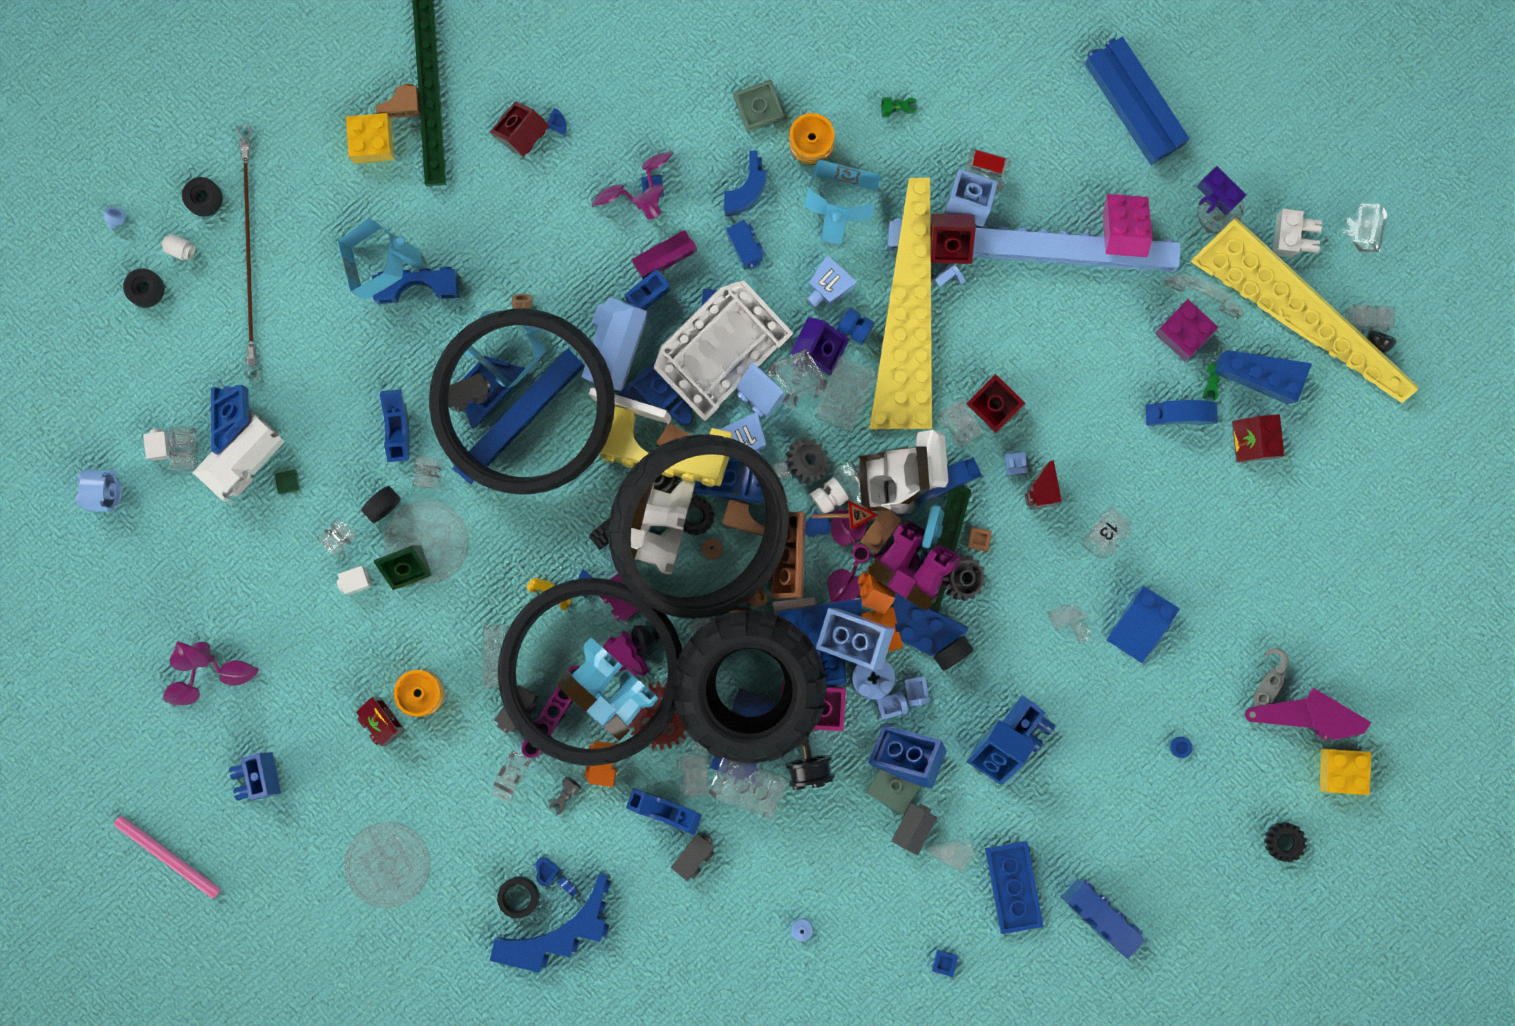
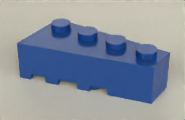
(1267, 375)
(1103, 918)

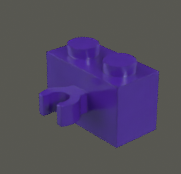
(1220, 192)

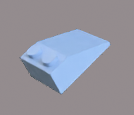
(759, 391)

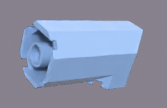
(617, 337)

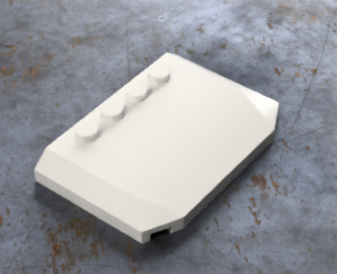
(718, 346)

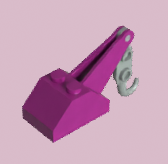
(1315, 711)

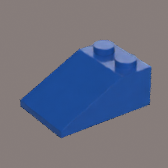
(1142, 623)
(908, 756)

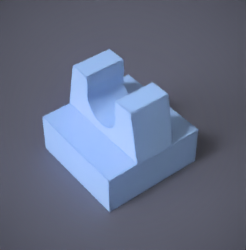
(1016, 464)

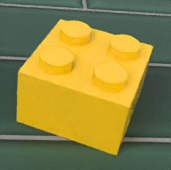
(370, 138)
(1345, 771)

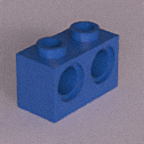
(648, 291)

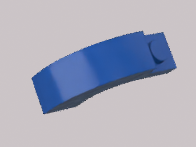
(664, 810)

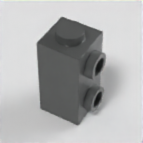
(468, 391)
(528, 700)
(914, 828)
(694, 854)

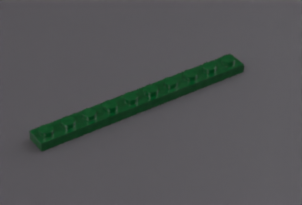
(429, 93)

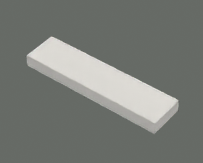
(638, 407)

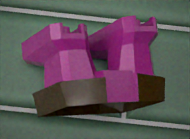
(897, 574)

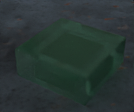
(287, 482)

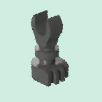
(571, 787)

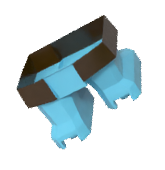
(589, 682)

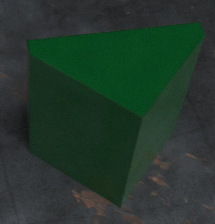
(404, 566)

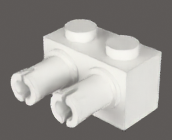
(1288, 233)

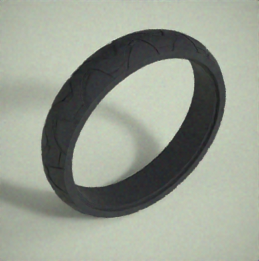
(441, 417)
(760, 567)
(508, 682)

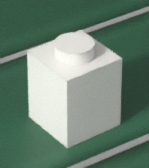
(156, 445)
(354, 580)

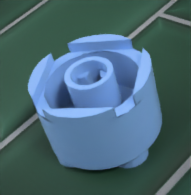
(98, 490)
(866, 688)

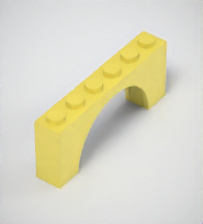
(624, 449)

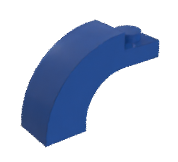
(748, 194)
(1182, 412)
(396, 425)
(958, 474)

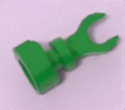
(887, 106)
(1213, 380)

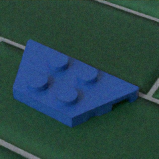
(650, 389)
(478, 412)
(228, 415)
(736, 484)
(925, 629)

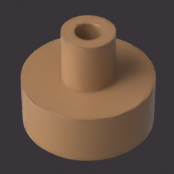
(522, 301)
(716, 552)
(758, 599)

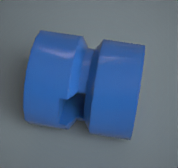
(855, 326)

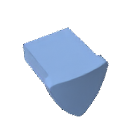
(946, 273)
(916, 691)
(892, 705)

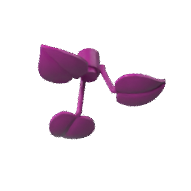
(646, 200)
(841, 583)
(199, 655)

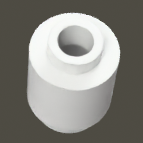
(178, 247)

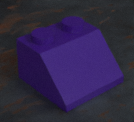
(822, 342)

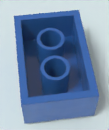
(1000, 752)

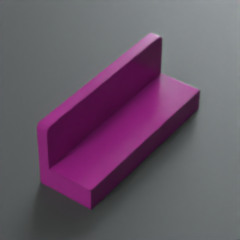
(665, 254)

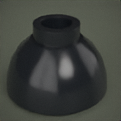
(1381, 341)
(643, 638)

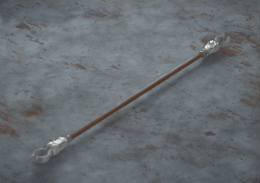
(251, 358)

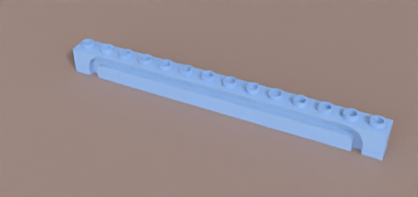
(1057, 248)

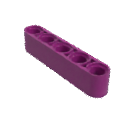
(545, 717)

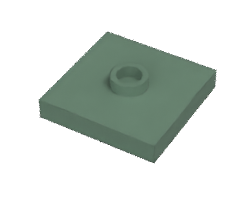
(759, 106)
(892, 791)

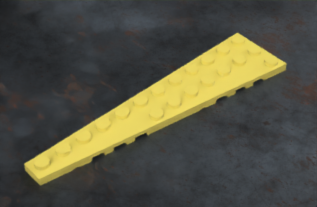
(1264, 278)
(905, 369)

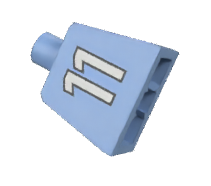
(829, 283)
(748, 432)

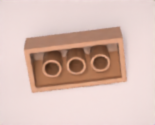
(788, 577)

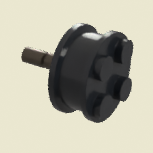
(810, 769)

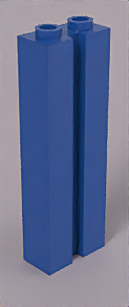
(1136, 100)

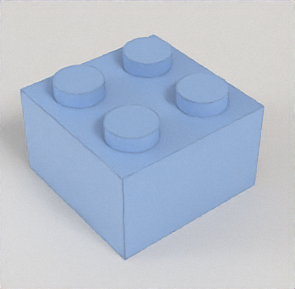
(971, 196)

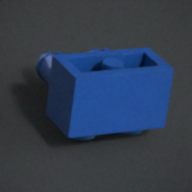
(1027, 716)
(259, 776)

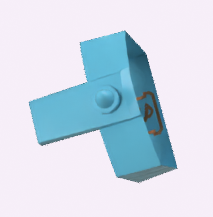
(836, 216)
(393, 271)
(538, 350)

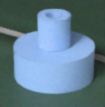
(114, 216)
(797, 926)

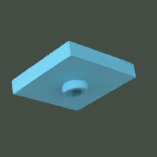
(933, 529)

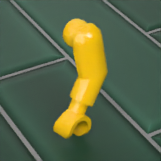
(542, 585)

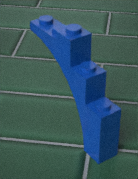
(531, 952)

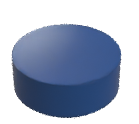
(1181, 747)
(568, 886)

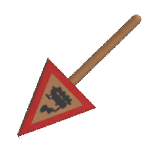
(857, 515)

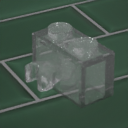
(1368, 228)

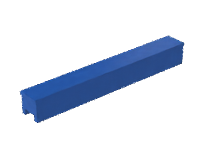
(525, 410)

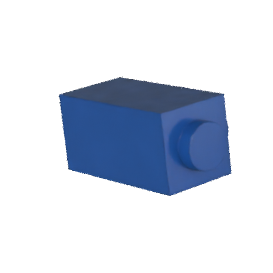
(744, 245)

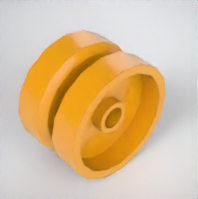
(821, 133)
(430, 699)

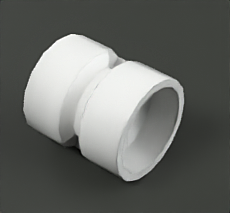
(829, 496)

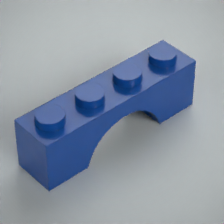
(442, 282)

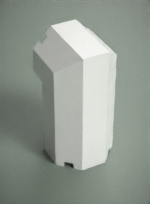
(246, 453)

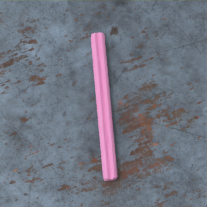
(167, 857)

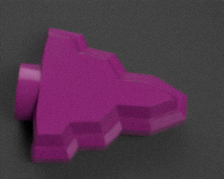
(626, 654)

